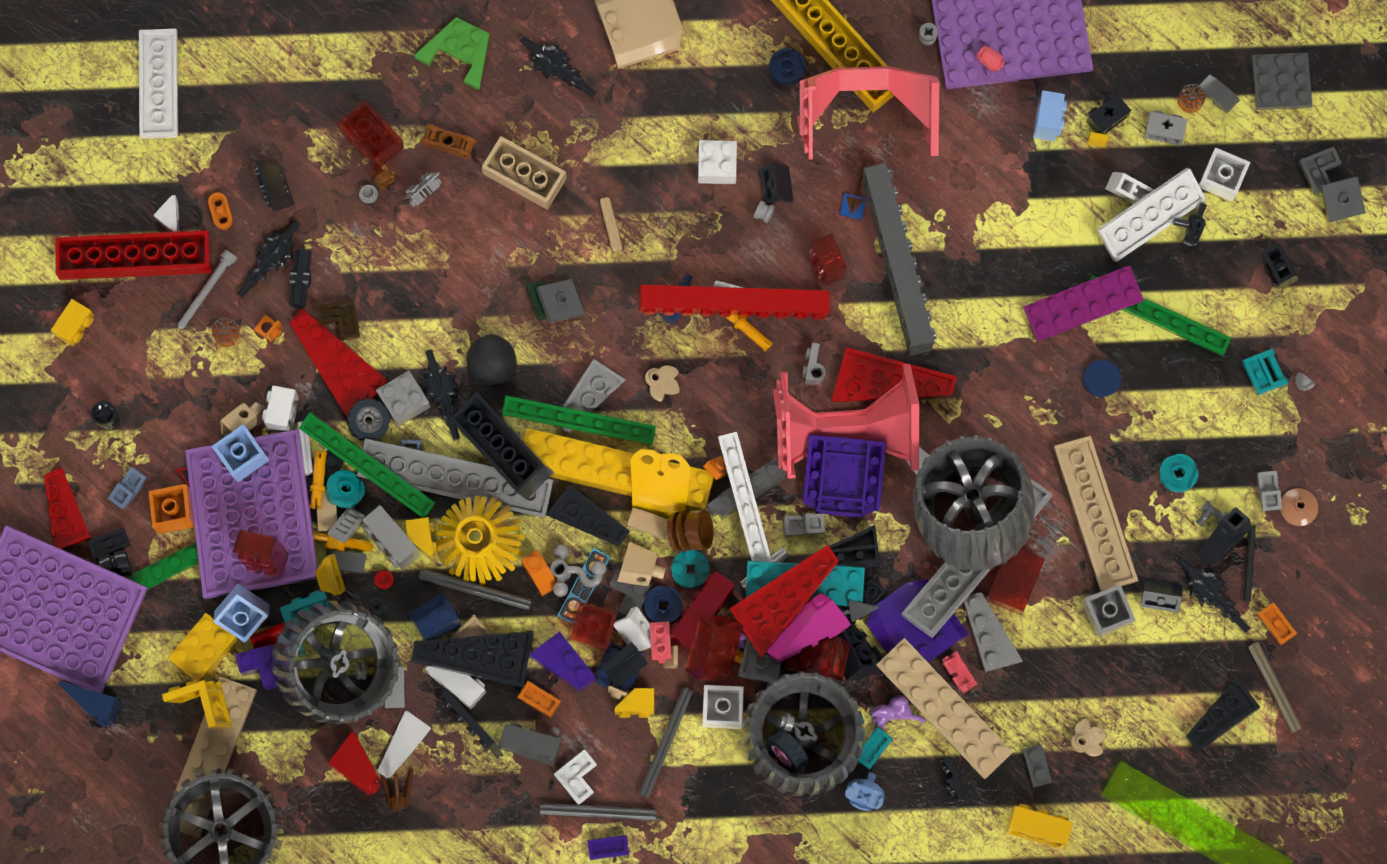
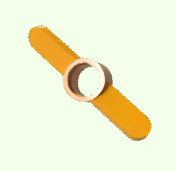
(334, 545)

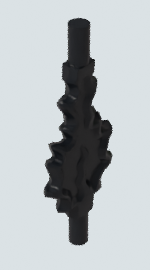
(553, 62)
(272, 253)
(441, 387)
(1210, 589)

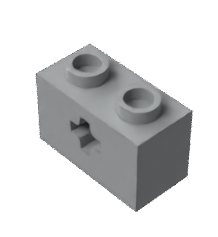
(1156, 130)

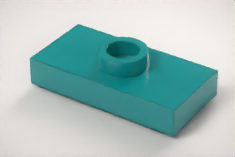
(874, 747)

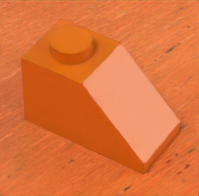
(539, 572)

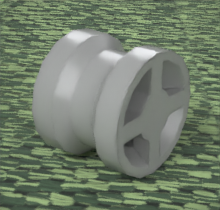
(925, 37)
(764, 211)

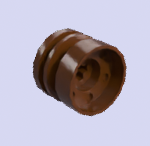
(690, 530)

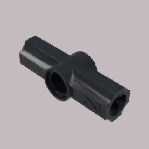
(300, 278)

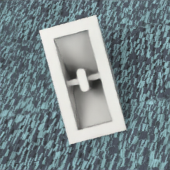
(169, 215)

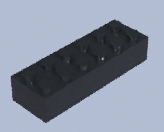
(502, 445)

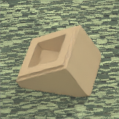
(672, 663)

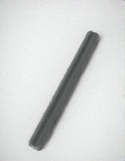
(475, 589)
(665, 743)
(598, 811)

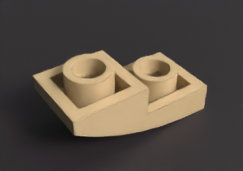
(327, 515)
(647, 522)

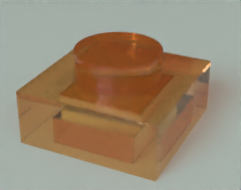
(384, 178)

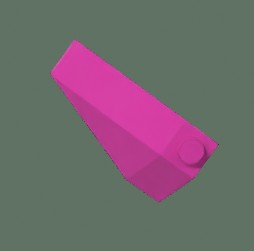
(814, 622)

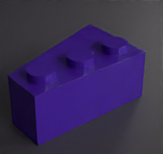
(562, 660)

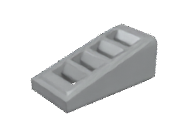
(348, 523)

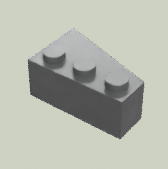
(530, 744)

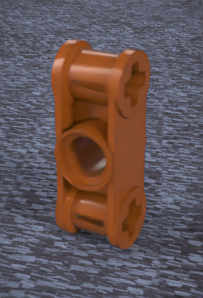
(460, 146)

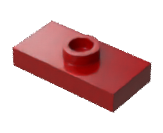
(266, 637)

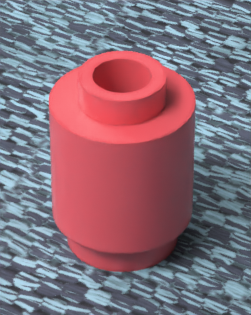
(990, 58)

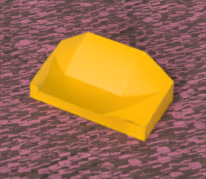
(329, 576)

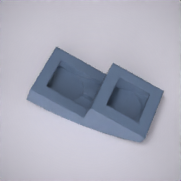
(128, 488)

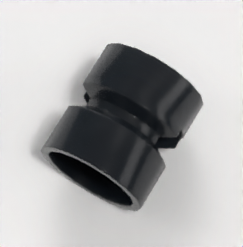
(105, 415)
(116, 563)

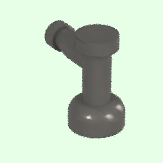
(1208, 511)

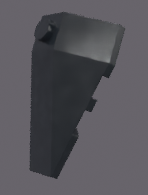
(861, 656)

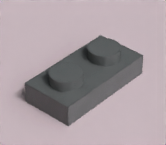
(1037, 766)

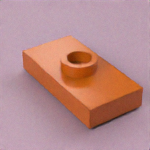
(539, 699)

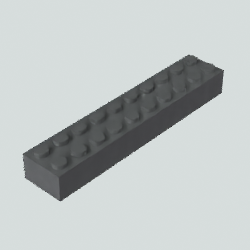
(898, 259)

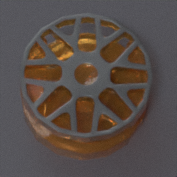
(1191, 98)
(225, 332)

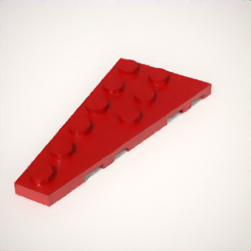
(340, 367)
(871, 376)
(777, 603)

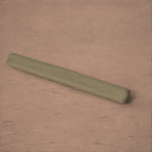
(1274, 687)

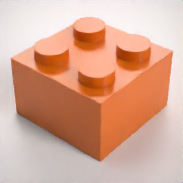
(171, 509)

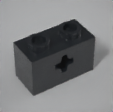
(1104, 124)
(1280, 265)

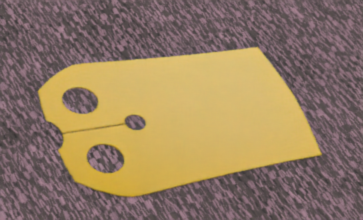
(659, 493)

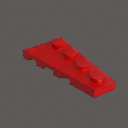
(65, 516)

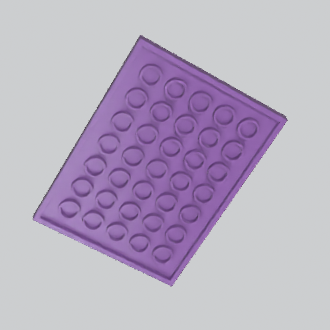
(1032, 36)
(265, 502)
(63, 610)

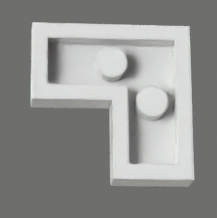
(571, 776)

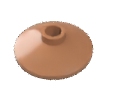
(1292, 513)

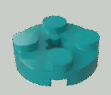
(1168, 477)
(339, 497)
(679, 569)

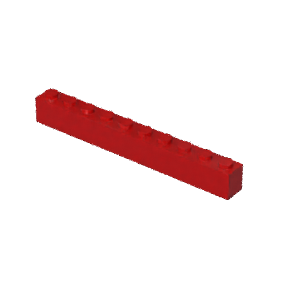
(733, 301)

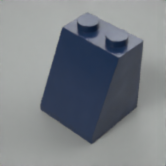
(435, 619)

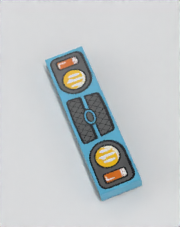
(579, 592)

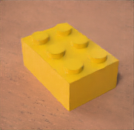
(203, 649)
(1039, 826)

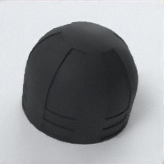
(491, 360)

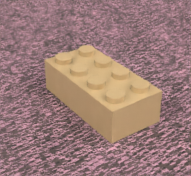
(524, 172)

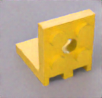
(211, 697)

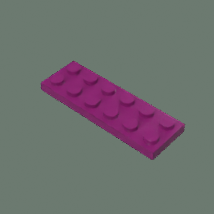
(1083, 303)

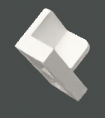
(635, 629)

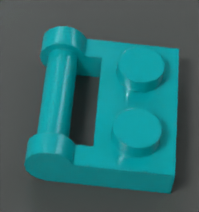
(1259, 374)

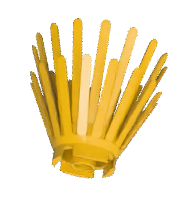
(489, 546)

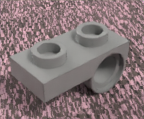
(811, 355)

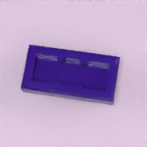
(608, 847)

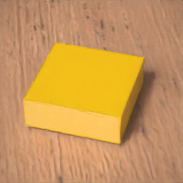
(1097, 139)

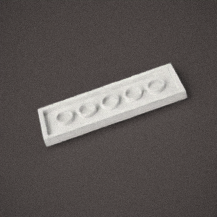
(158, 83)
(1151, 214)

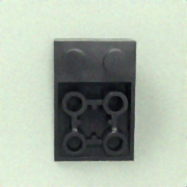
(273, 185)

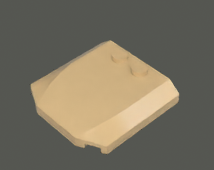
(640, 29)

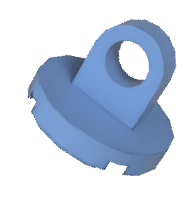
(865, 793)

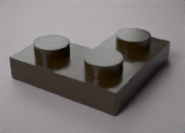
(342, 313)

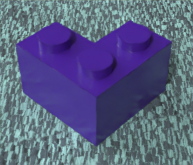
(258, 661)

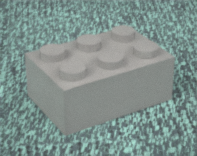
(390, 538)

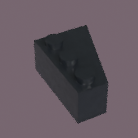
(858, 550)

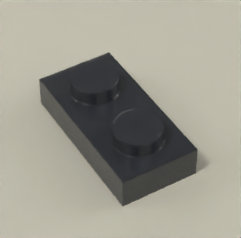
(109, 543)

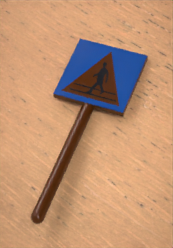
(852, 204)

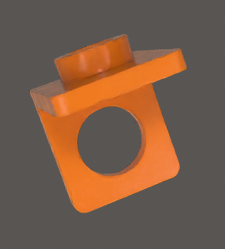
(274, 332)

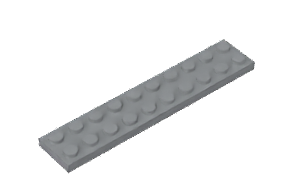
(456, 477)
(950, 584)

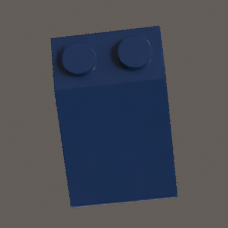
(98, 705)

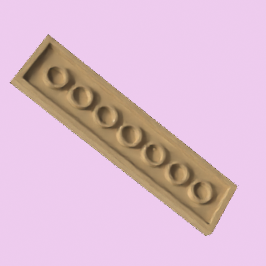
(1095, 513)
(944, 708)
(214, 749)

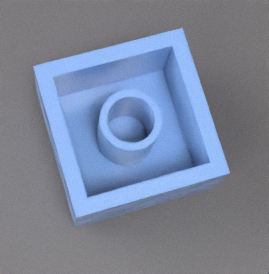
(1049, 116)
(240, 453)
(241, 613)

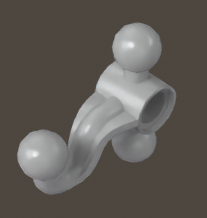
(561, 588)

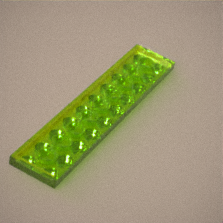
(1186, 820)

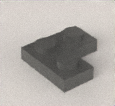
(1316, 165)
(634, 593)

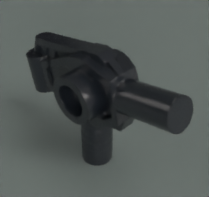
(1194, 226)

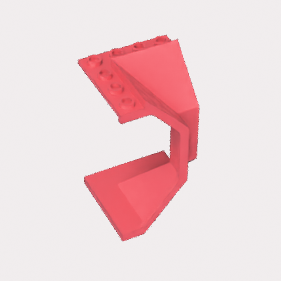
(915, 90)
(888, 419)

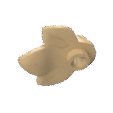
(665, 383)
(1089, 736)

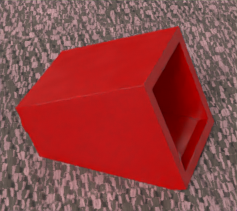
(355, 765)

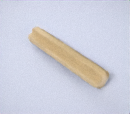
(610, 224)

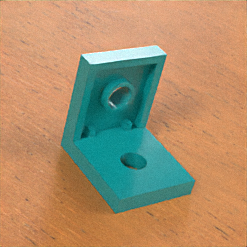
(289, 611)

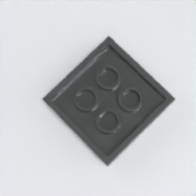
(1281, 81)

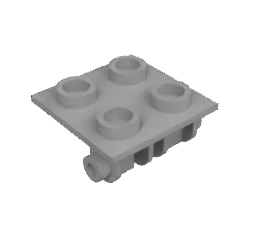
(427, 180)

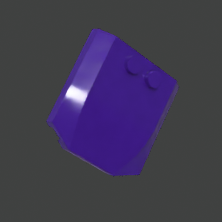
(844, 475)
(890, 627)

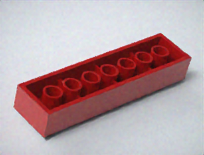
(133, 255)

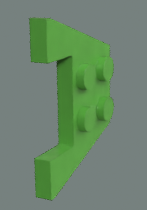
(463, 43)

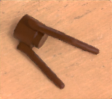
(398, 800)

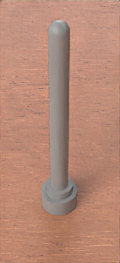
(226, 260)

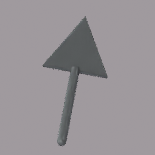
(859, 609)

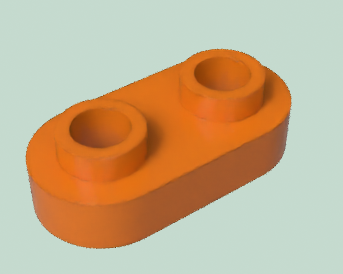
(220, 212)

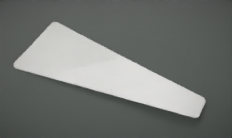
(405, 740)

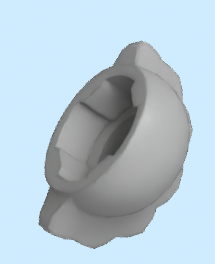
(1303, 382)

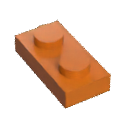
(716, 467)
(1276, 623)

